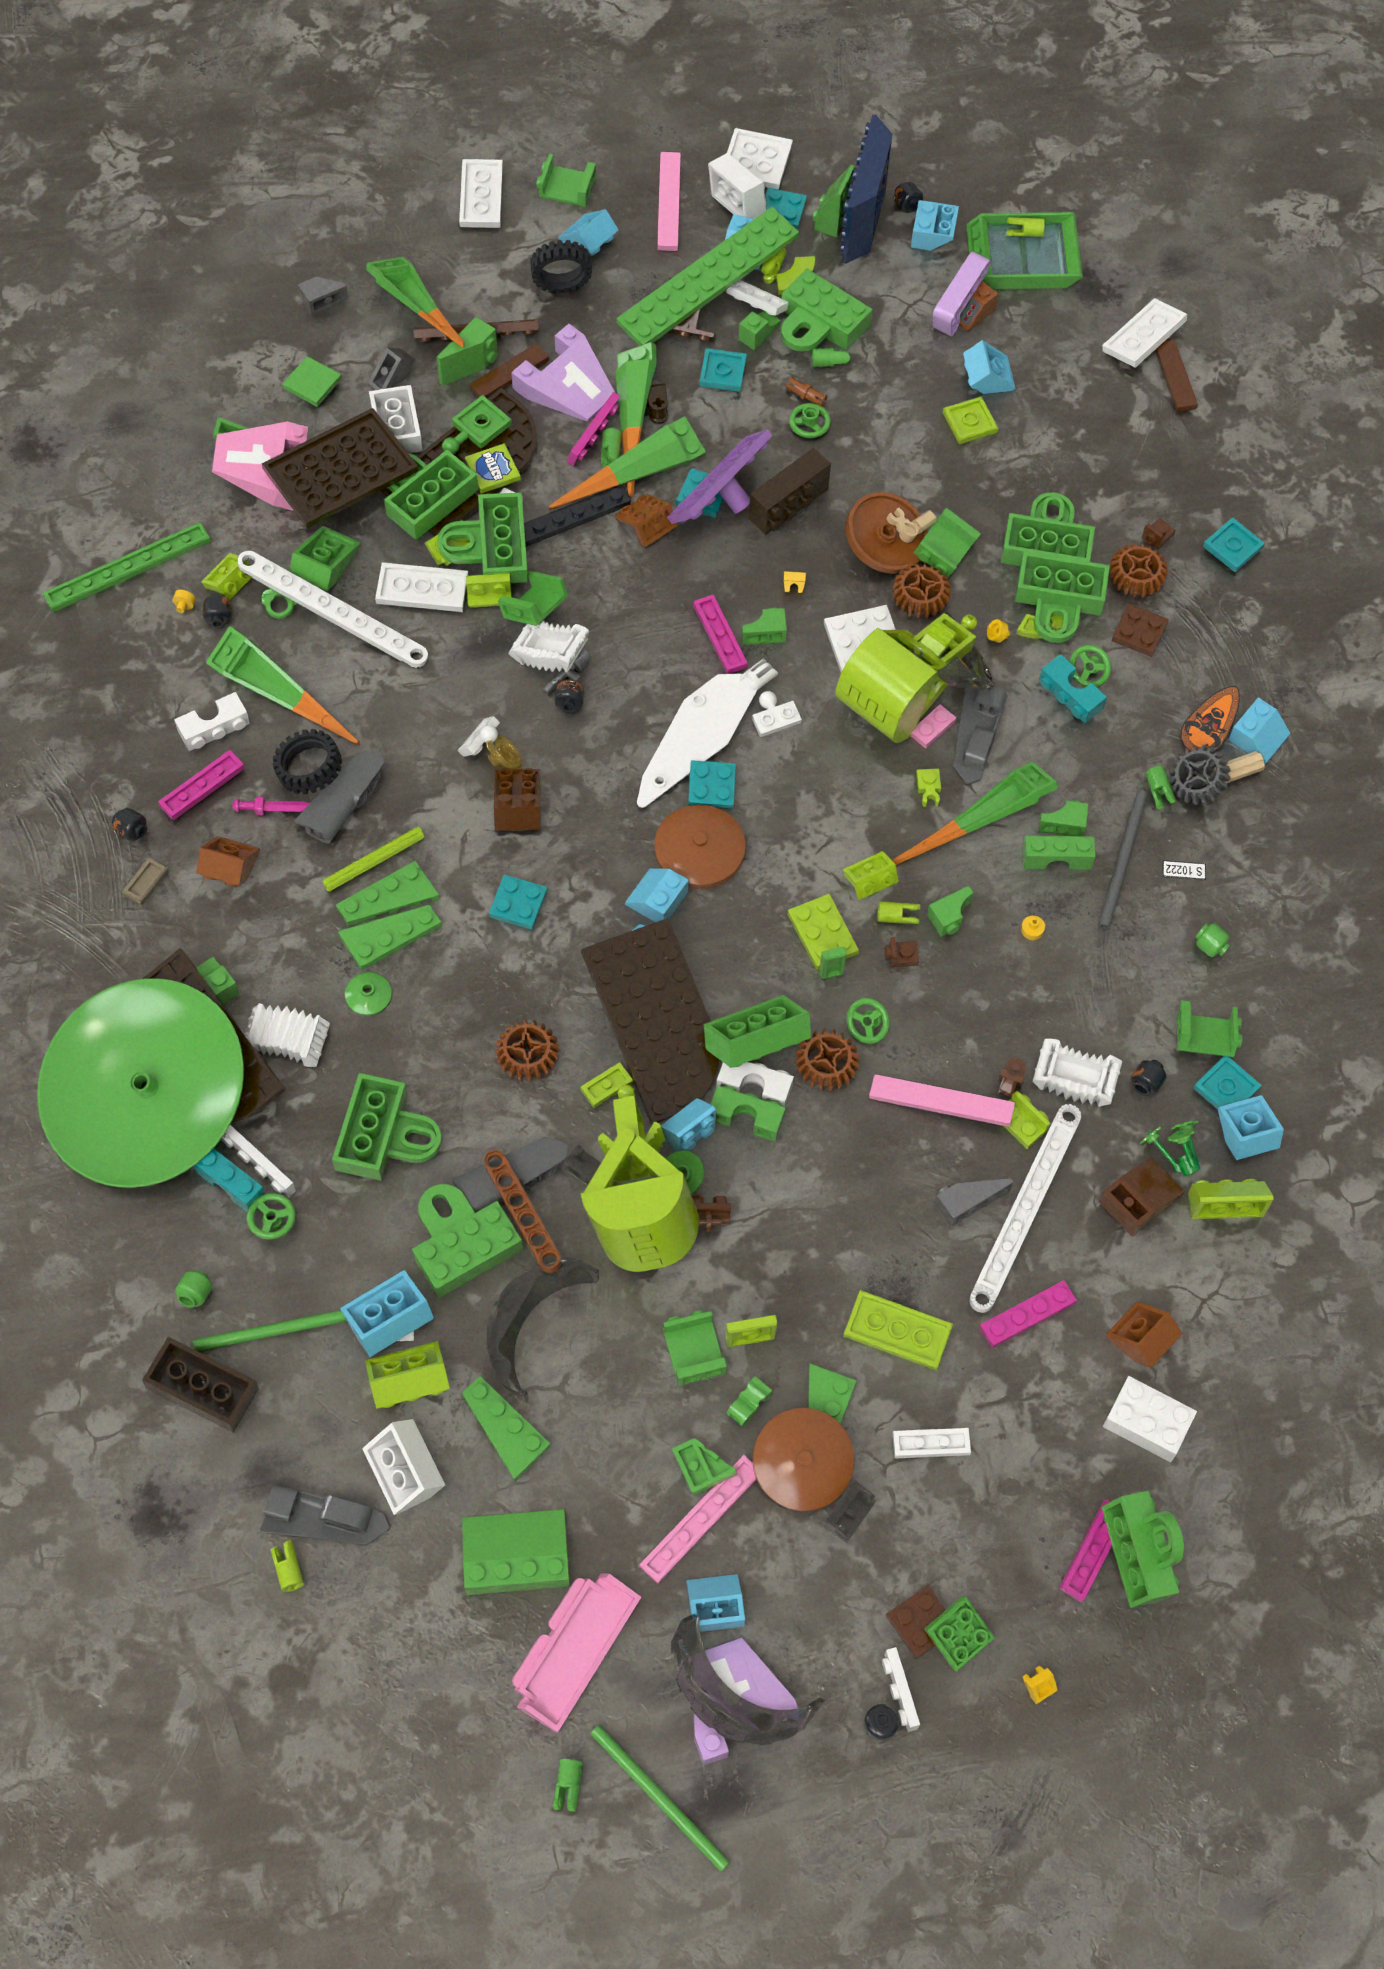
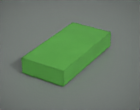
(832, 963)

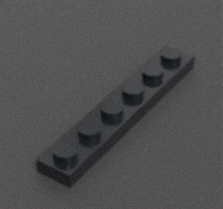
(575, 515)

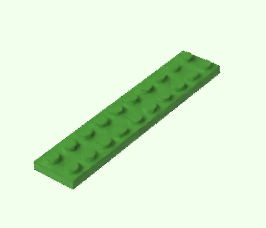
(707, 277)

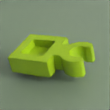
(929, 783)

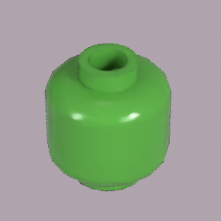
(1212, 940)
(193, 1288)

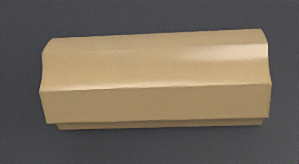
(1245, 766)

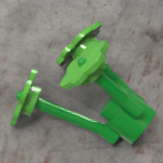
(1187, 1163)

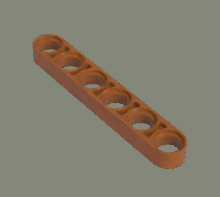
(521, 1211)

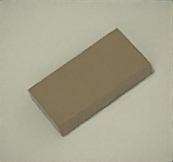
(145, 881)

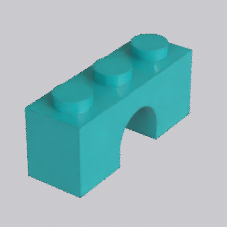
(1082, 702)
(221, 1171)

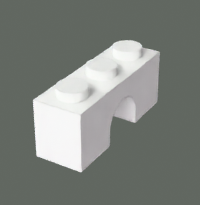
(197, 732)
(775, 1084)

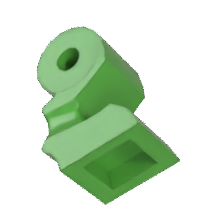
(748, 1402)

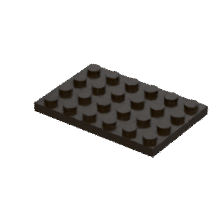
(339, 467)

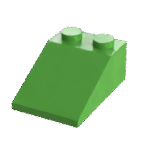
(831, 212)
(476, 355)
(323, 557)

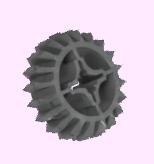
(1210, 760)

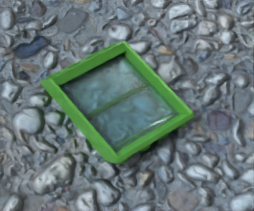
(1027, 261)

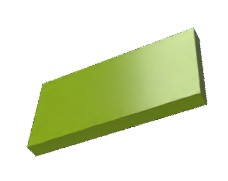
(898, 1330)

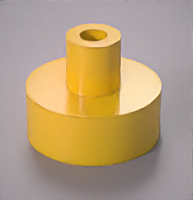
(183, 600)
(998, 631)
(1033, 927)

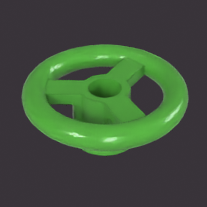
(810, 415)
(1095, 660)
(877, 1017)
(275, 1224)

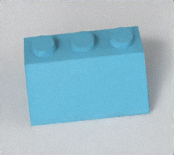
(387, 1313)

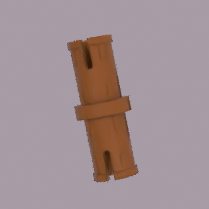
(806, 391)

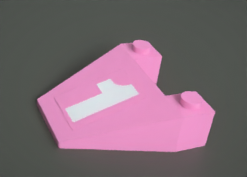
(242, 452)

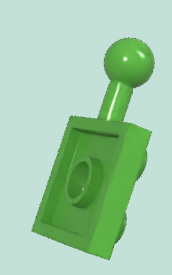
(478, 433)

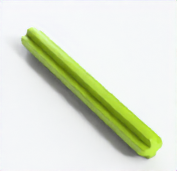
(373, 858)

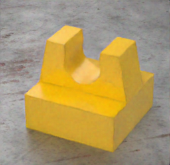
(794, 578)
(1040, 1685)

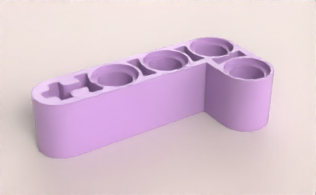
(963, 286)

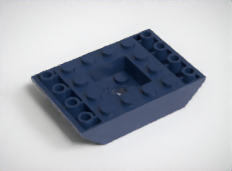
(867, 191)

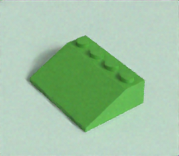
(515, 1552)

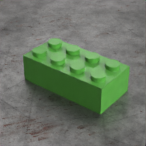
(757, 1031)

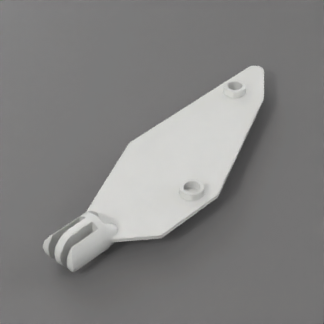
(702, 728)

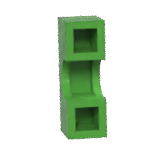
(1042, 850)
(767, 1115)

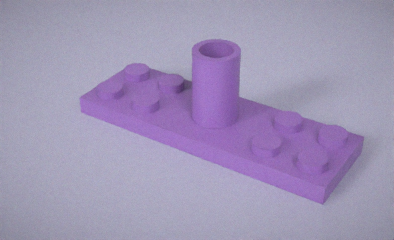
(721, 481)

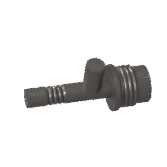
(578, 665)

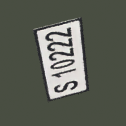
(1184, 870)

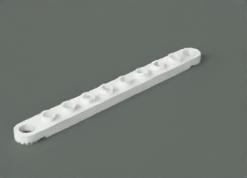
(332, 609)
(1025, 1208)

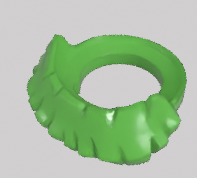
(268, 596)

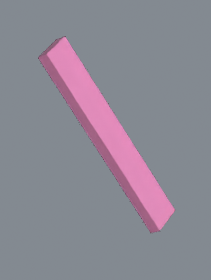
(669, 201)
(942, 1100)
(698, 1522)

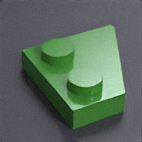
(701, 1466)

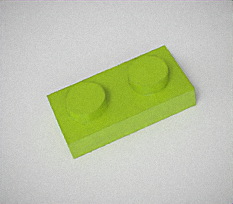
(606, 1085)

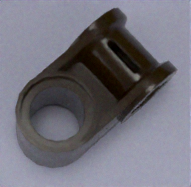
(657, 403)

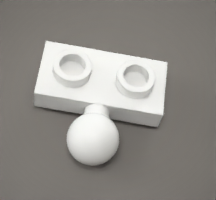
(775, 717)
(485, 731)

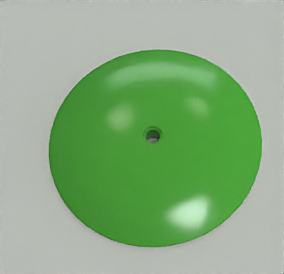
(95, 1074)

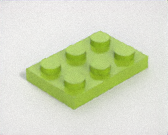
(821, 928)

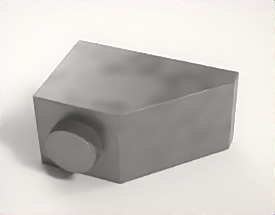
(322, 293)
(391, 369)

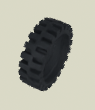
(557, 252)
(297, 745)

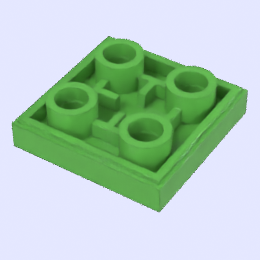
(312, 381)
(959, 1633)

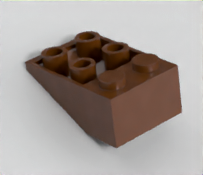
(517, 799)
(1140, 1196)

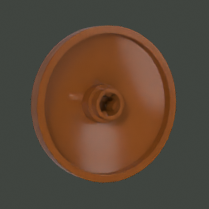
(875, 539)
(700, 845)
(803, 1459)

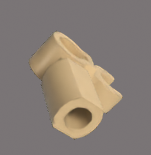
(907, 529)

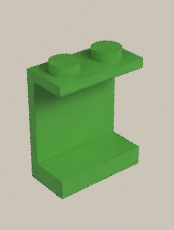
(566, 184)
(946, 542)
(536, 603)
(1207, 1033)
(694, 1347)

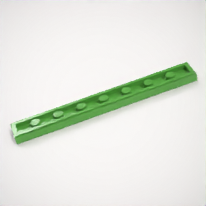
(126, 567)

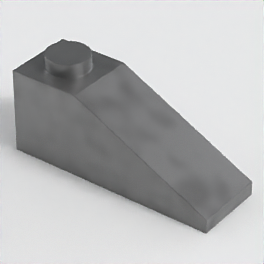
(969, 1197)

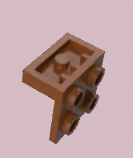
(648, 518)

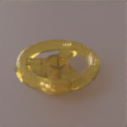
(501, 756)

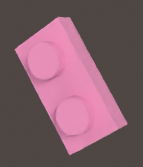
(933, 726)

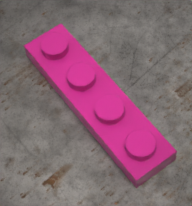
(590, 435)
(720, 634)
(201, 785)
(1028, 1314)
(1088, 1559)

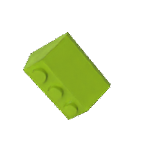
(1229, 1199)
(407, 1375)

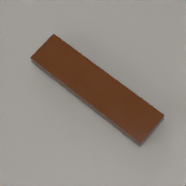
(1176, 376)
(502, 377)

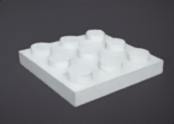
(762, 154)
(850, 630)

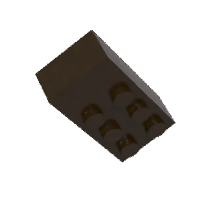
(789, 491)
(200, 1384)

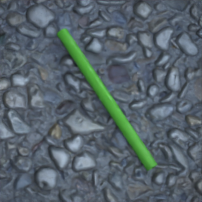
(268, 1330)
(660, 1798)

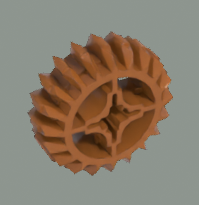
(1139, 577)
(926, 586)
(842, 1051)
(506, 1052)

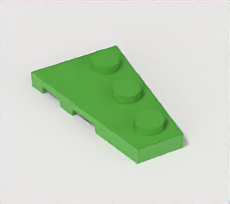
(829, 1392)

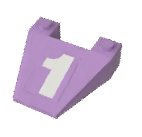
(571, 382)
(748, 1678)

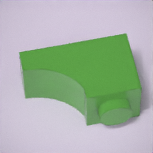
(757, 328)
(767, 629)
(1067, 821)
(946, 912)
(219, 980)

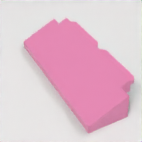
(571, 1653)

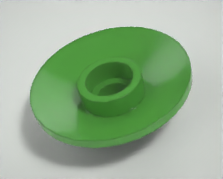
(372, 1002)
(691, 1164)

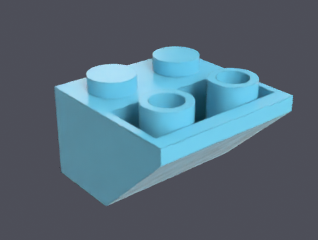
(933, 225)
(690, 1125)
(716, 1602)

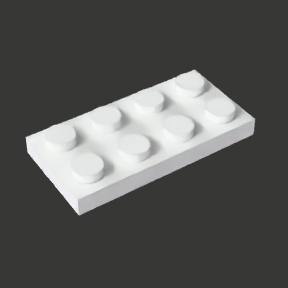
(481, 193)
(1144, 332)
(421, 587)

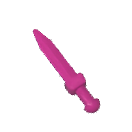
(259, 805)

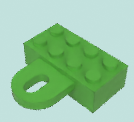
(824, 311)
(430, 493)
(1045, 535)
(494, 539)
(1061, 589)
(378, 1129)
(463, 1242)
(1141, 1548)

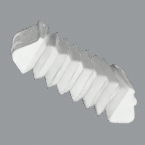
(549, 645)
(287, 1033)
(1076, 1074)

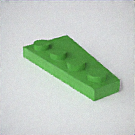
(396, 891)
(384, 936)
(507, 1430)

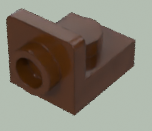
(1158, 533)
(902, 953)

